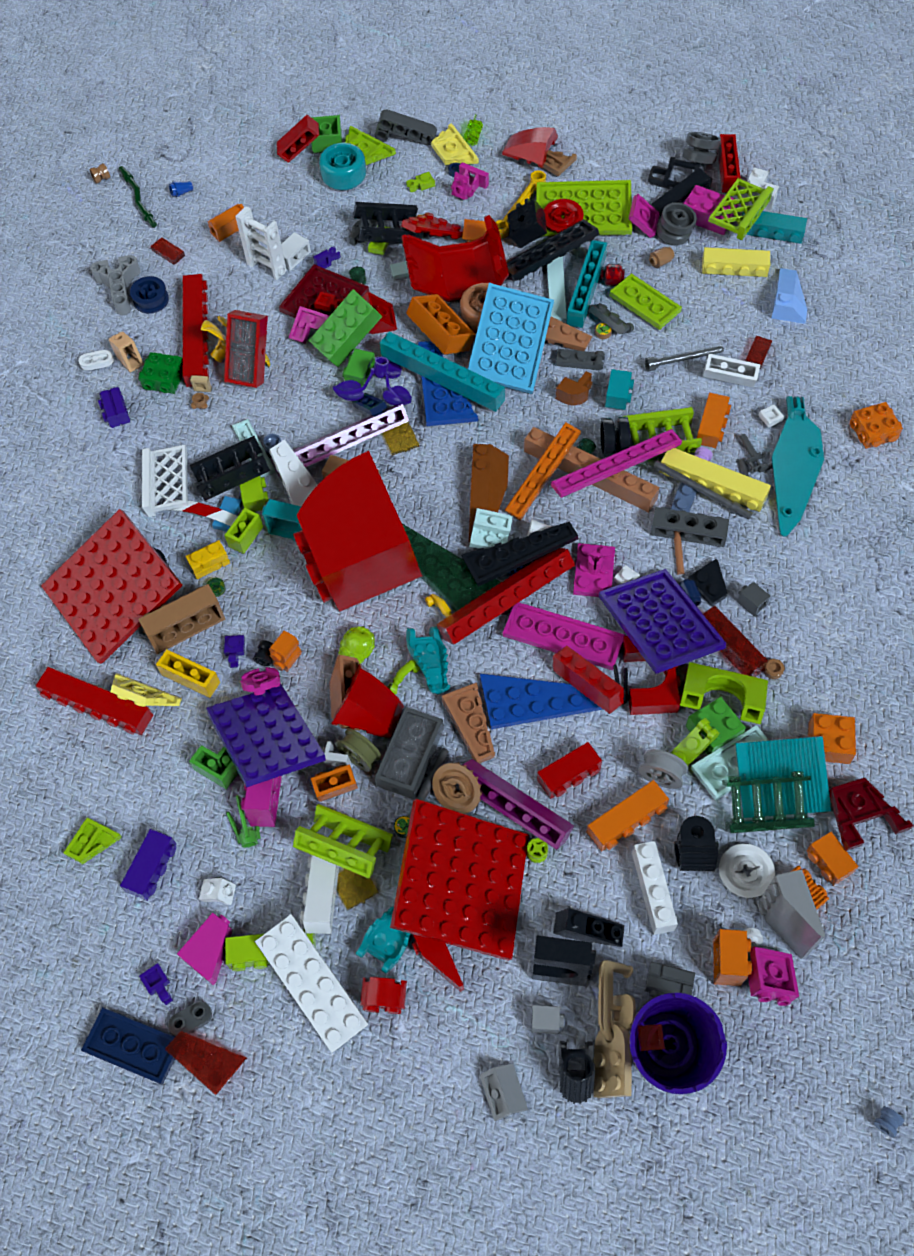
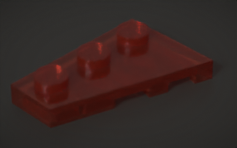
(205, 1061)

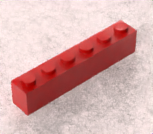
(94, 701)

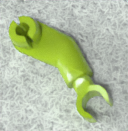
(401, 673)

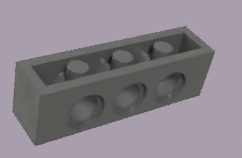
(696, 533)

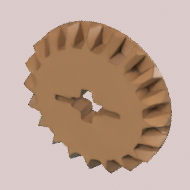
(445, 790)

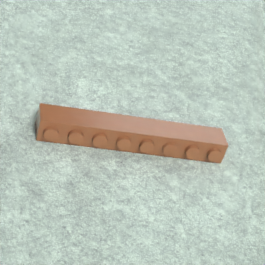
(622, 485)

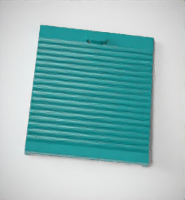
(780, 759)

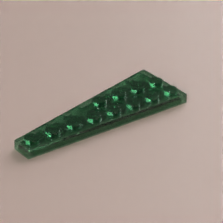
(445, 572)

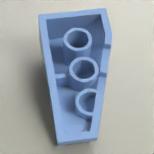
(789, 298)

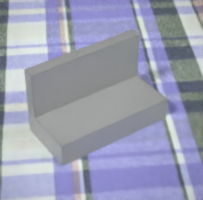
(503, 1091)

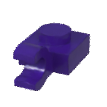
(326, 257)
(233, 648)
(155, 981)

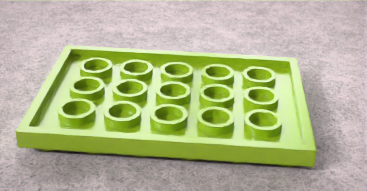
(603, 202)

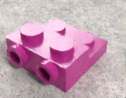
(772, 976)

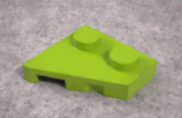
(90, 841)

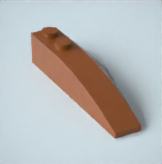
(488, 479)

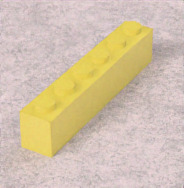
(719, 479)

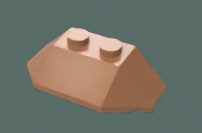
(341, 681)

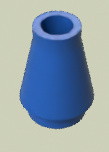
(179, 188)

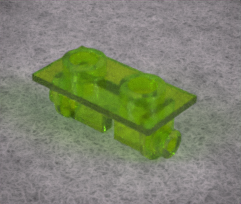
(473, 132)

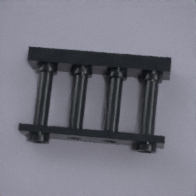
(382, 212)
(225, 459)

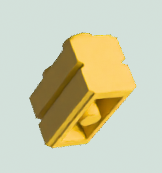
(207, 559)

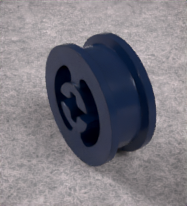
(149, 294)

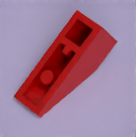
(439, 958)

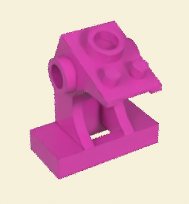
(465, 184)

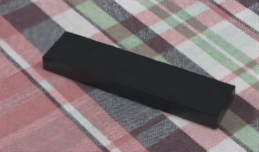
(681, 190)

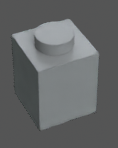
(546, 1019)

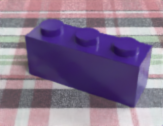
(149, 865)

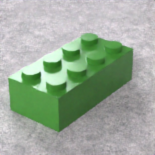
(345, 328)

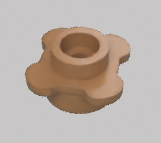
(199, 401)

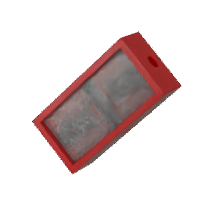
(245, 348)

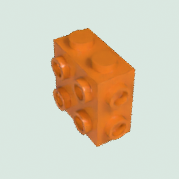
(876, 425)

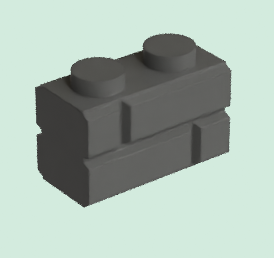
(668, 979)

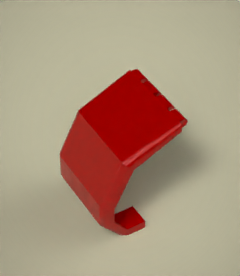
(456, 267)

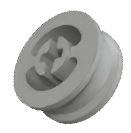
(663, 768)

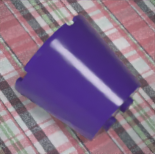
(696, 1042)

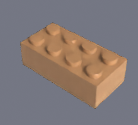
(182, 618)

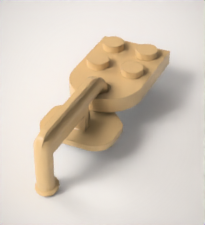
(612, 1043)

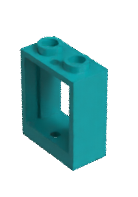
(281, 518)

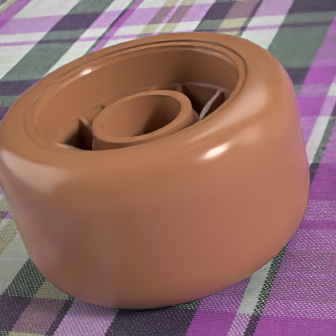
(472, 305)

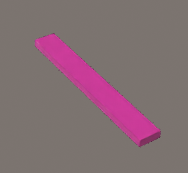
(616, 463)

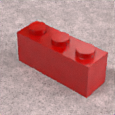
(297, 138)
(569, 770)

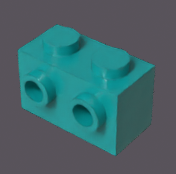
(618, 389)

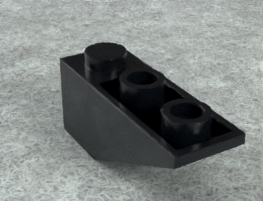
(588, 928)

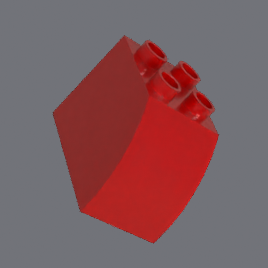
(354, 536)

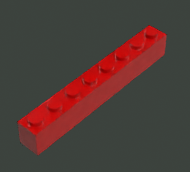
(194, 338)
(505, 595)

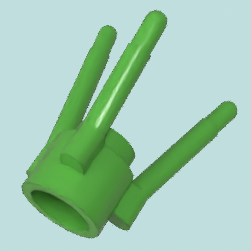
(248, 836)

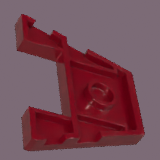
(858, 803)

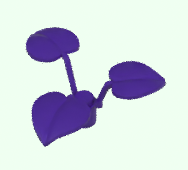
(352, 390)

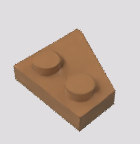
(557, 162)

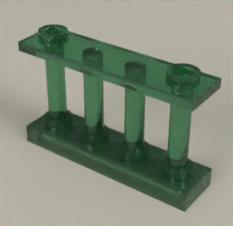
(758, 821)

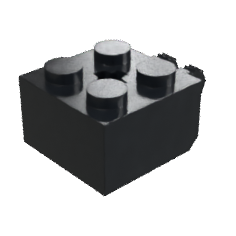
(527, 223)

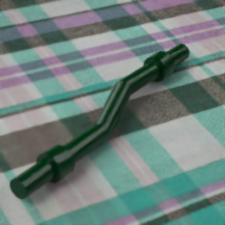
(146, 214)

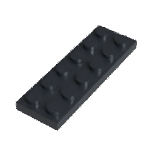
(551, 249)

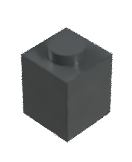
(753, 598)

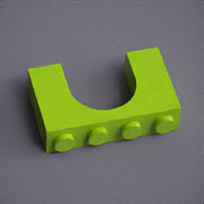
(748, 689)

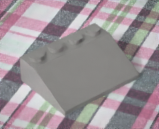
(792, 912)

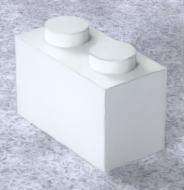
(295, 249)

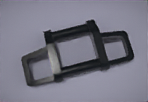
(668, 172)

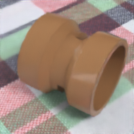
(99, 173)

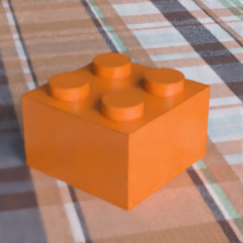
(837, 735)
(731, 957)

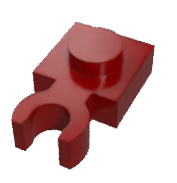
(327, 302)

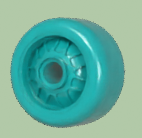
(342, 166)

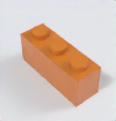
(714, 420)

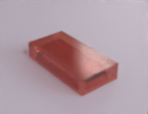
(167, 251)
(759, 350)

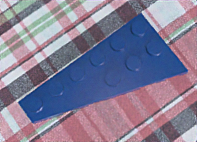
(442, 404)
(524, 701)

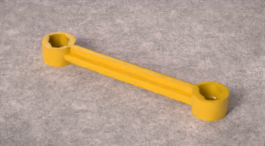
(540, 176)

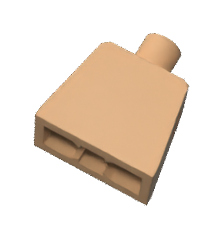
(124, 345)

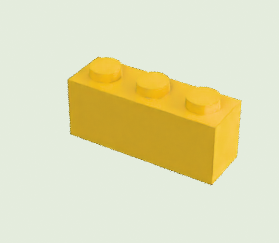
(188, 673)

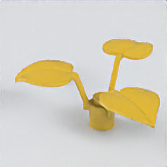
(220, 349)

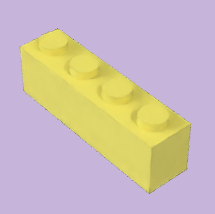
(735, 262)

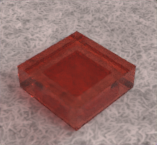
(650, 1037)

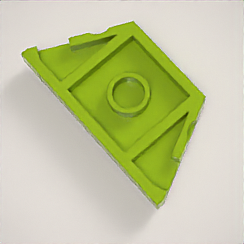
(371, 147)

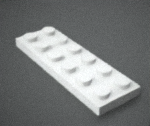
(311, 983)

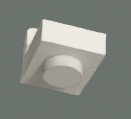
(334, 759)
(217, 891)

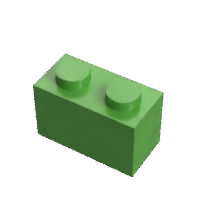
(359, 366)

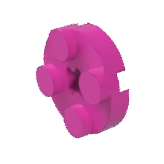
(259, 681)

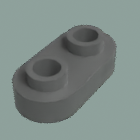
(189, 1018)

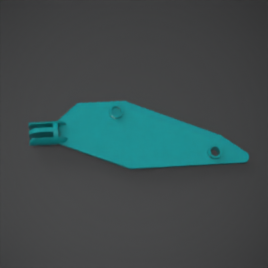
(796, 464)

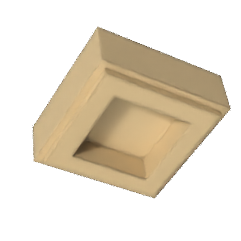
(201, 383)

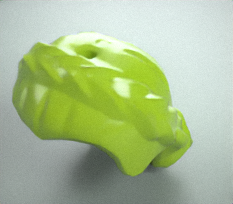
(357, 643)

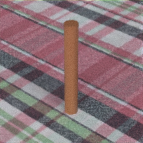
(678, 553)

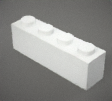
(654, 888)
(320, 896)

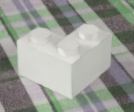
(759, 178)

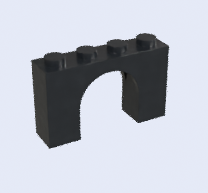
(563, 960)

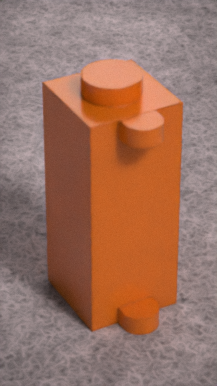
(225, 223)

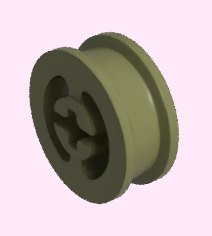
(359, 749)

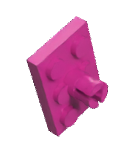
(593, 569)

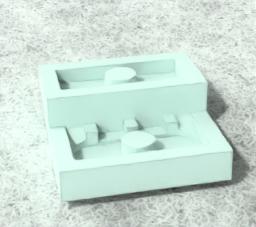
(489, 529)

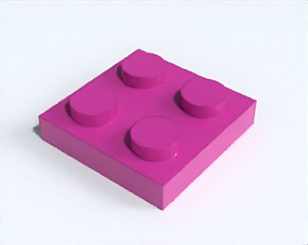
(644, 215)

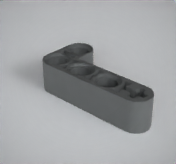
(405, 127)

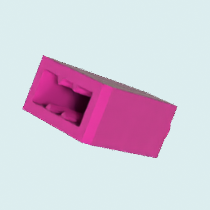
(207, 947)

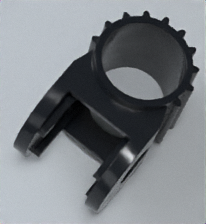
(698, 852)
(576, 1084)

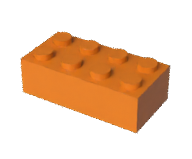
(440, 324)

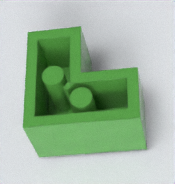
(214, 767)

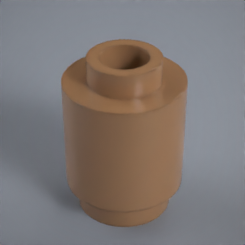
(661, 257)

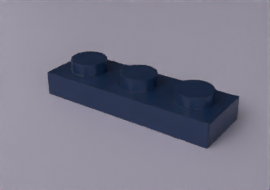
(370, 405)

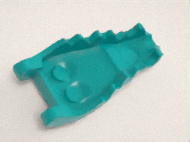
(430, 657)
(384, 942)

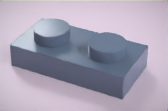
(684, 498)

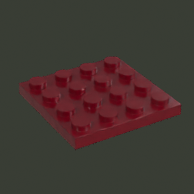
(317, 281)

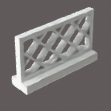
(151, 481)

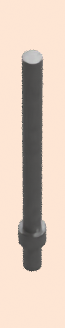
(734, 507)

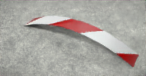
(207, 511)

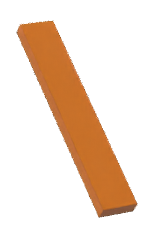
(542, 471)

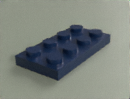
(130, 1046)

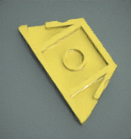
(453, 148)
(141, 693)

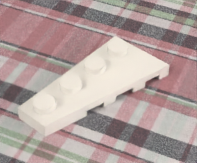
(293, 473)

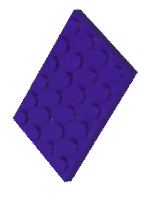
(661, 621)
(265, 735)

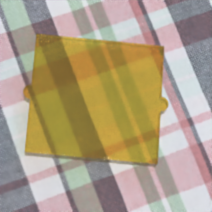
(400, 439)
(354, 888)

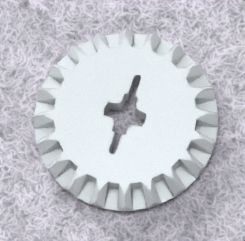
(752, 858)

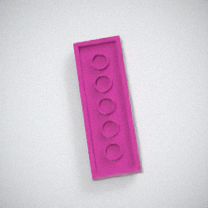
(556, 631)

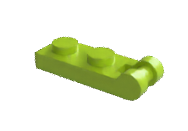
(695, 743)

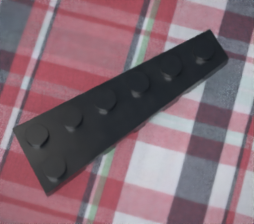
(503, 558)

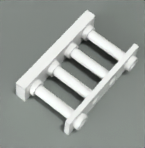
(252, 248)

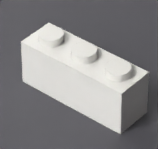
(731, 370)

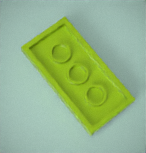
(645, 301)

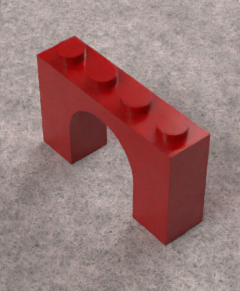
(654, 700)

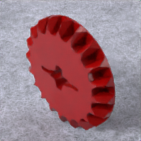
(570, 209)

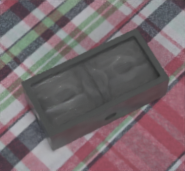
(409, 753)

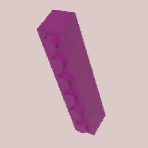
(520, 807)

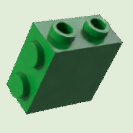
(161, 373)

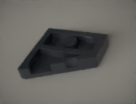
(710, 582)

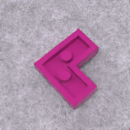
(305, 321)

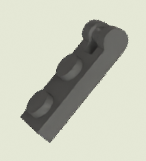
(611, 319)
(580, 359)

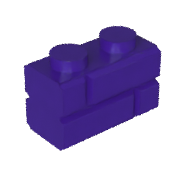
(114, 407)

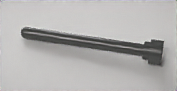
(652, 363)

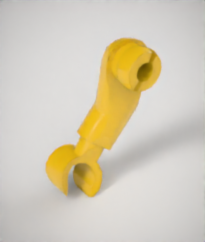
(438, 602)

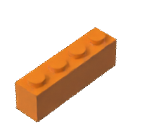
(628, 815)

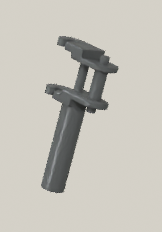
(754, 456)

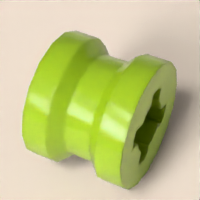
(538, 846)

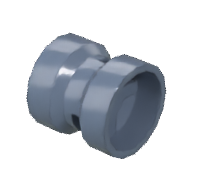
(270, 441)

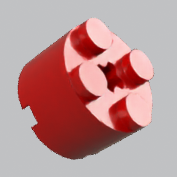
(383, 994)

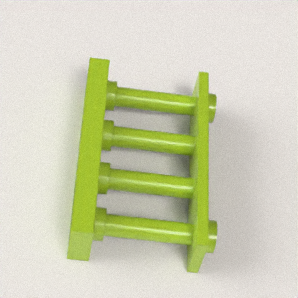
(665, 419)
(336, 852)

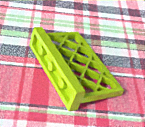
(751, 212)

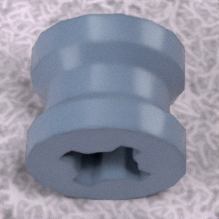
(889, 1122)

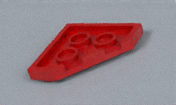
(436, 226)

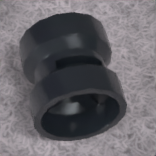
(263, 657)

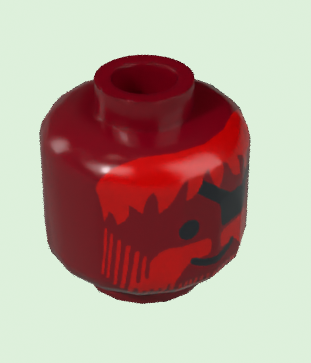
(612, 274)

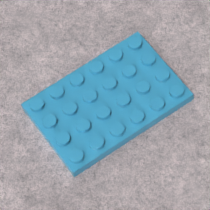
(511, 337)

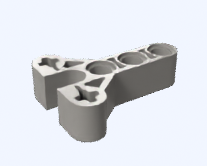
(117, 280)

